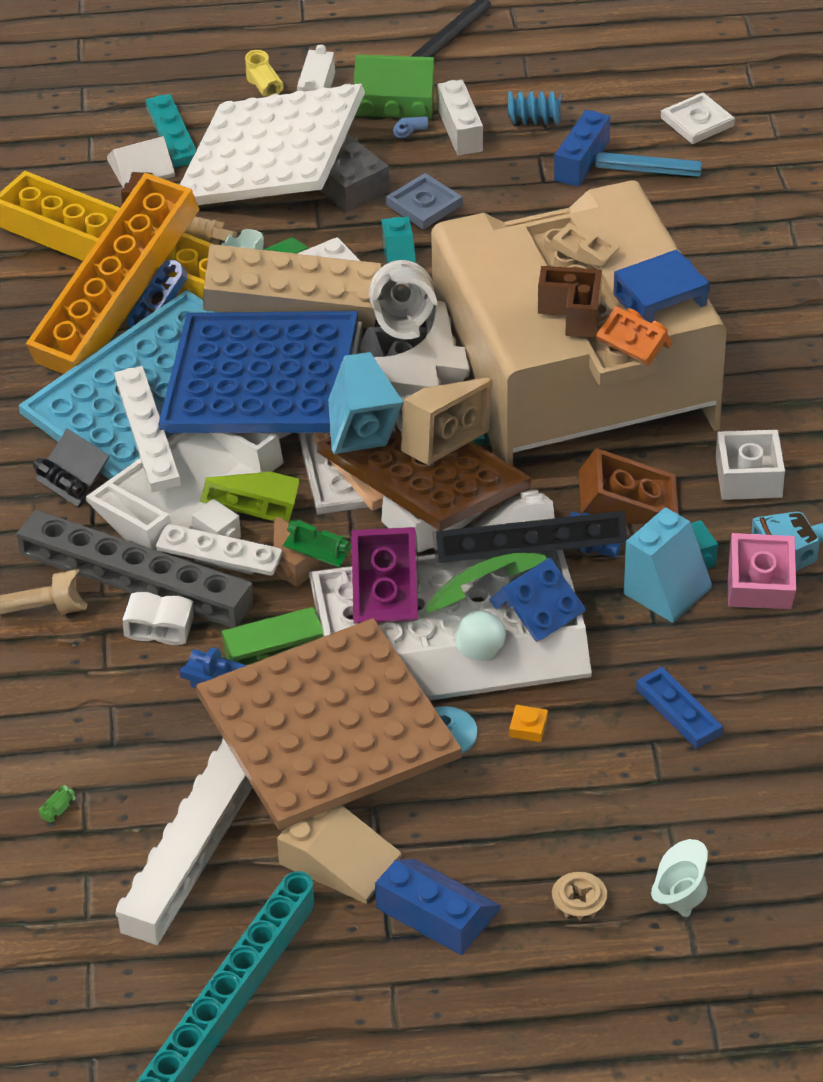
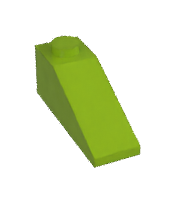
(255, 494)

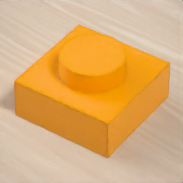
(528, 723)

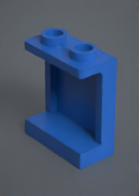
(659, 284)

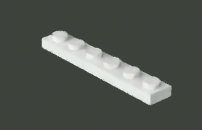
(143, 421)

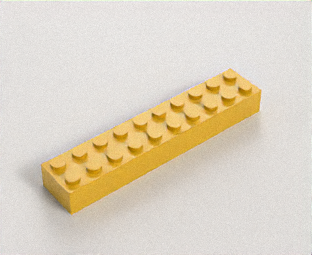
(75, 222)

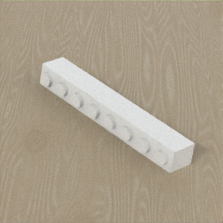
(184, 849)

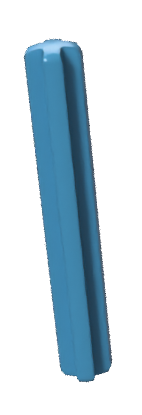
(648, 164)

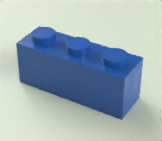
(580, 148)

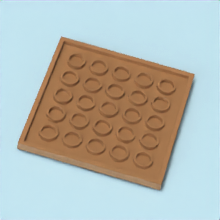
(327, 723)

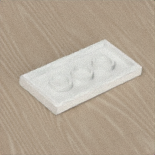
(327, 484)

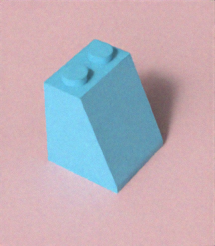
(361, 405)
(665, 566)

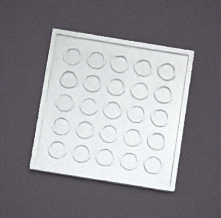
(272, 144)

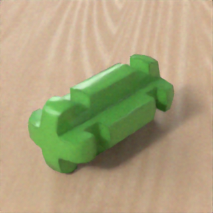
(57, 804)

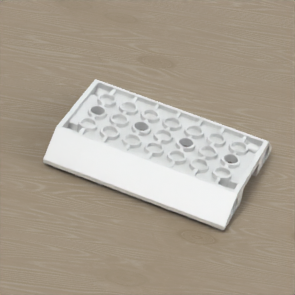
(430, 645)

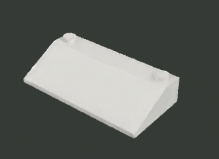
(142, 515)

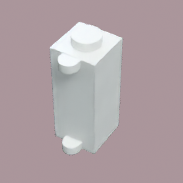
(317, 70)

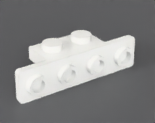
(219, 550)

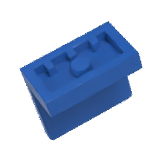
(540, 600)

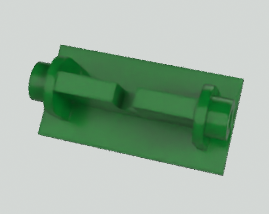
(315, 544)

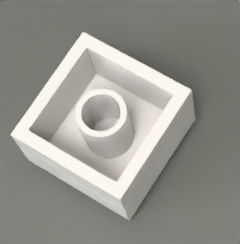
(750, 464)

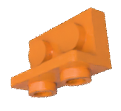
(634, 335)

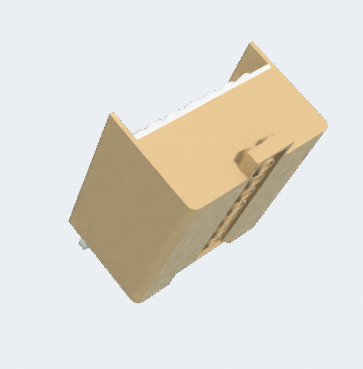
(559, 384)

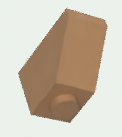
(292, 565)

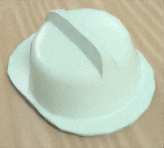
(681, 877)

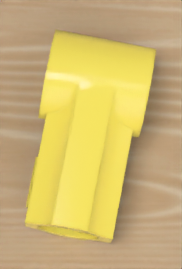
(262, 74)

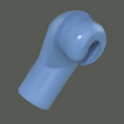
(406, 126)

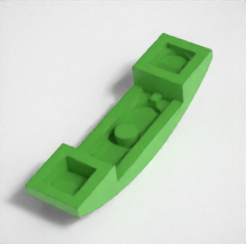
(452, 590)

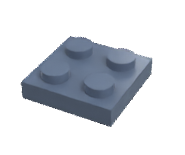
(424, 201)

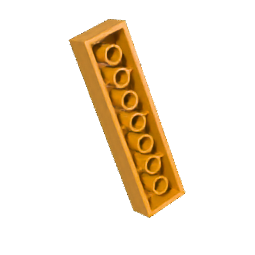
(113, 274)

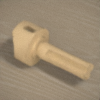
(62, 593)

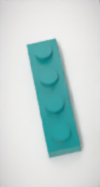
(171, 126)

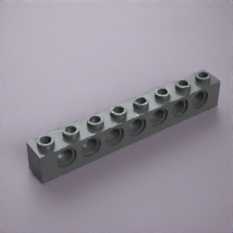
(134, 567)

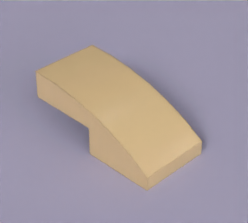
(588, 249)

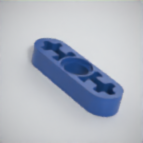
(175, 284)

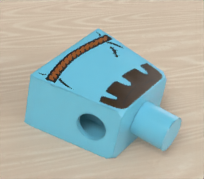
(793, 524)

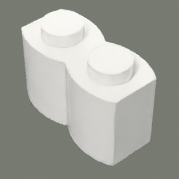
(158, 618)

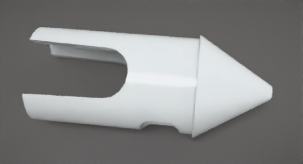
(403, 309)

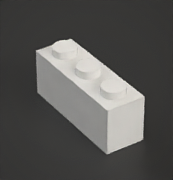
(460, 117)

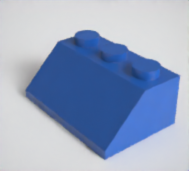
(433, 904)

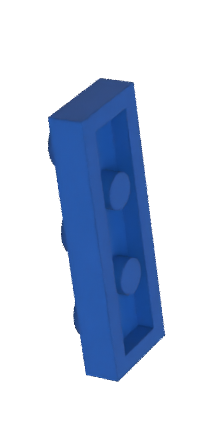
(679, 707)

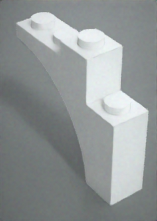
(432, 361)

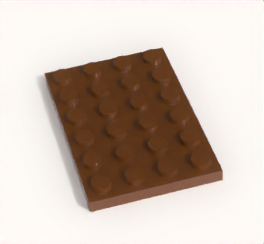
(436, 492)

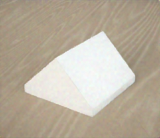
(141, 157)

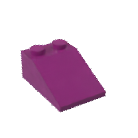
(385, 574)

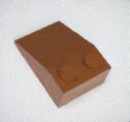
(622, 484)

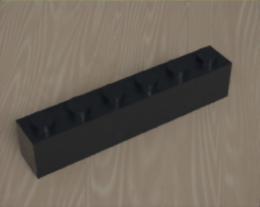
(530, 536)

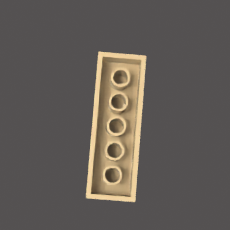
(286, 282)

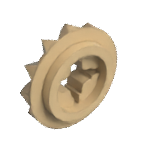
(583, 884)

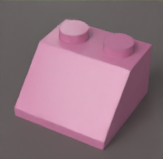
(761, 571)

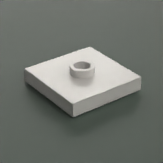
(697, 118)

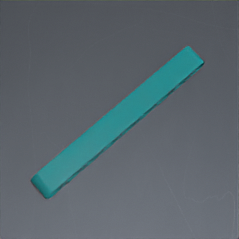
(238, 977)

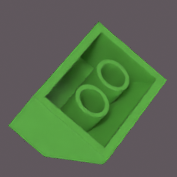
(395, 86)

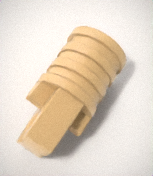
(209, 230)

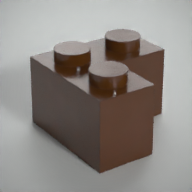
(573, 294)

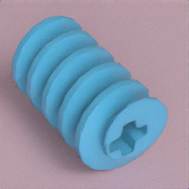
(534, 108)

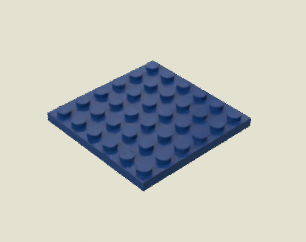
(256, 371)

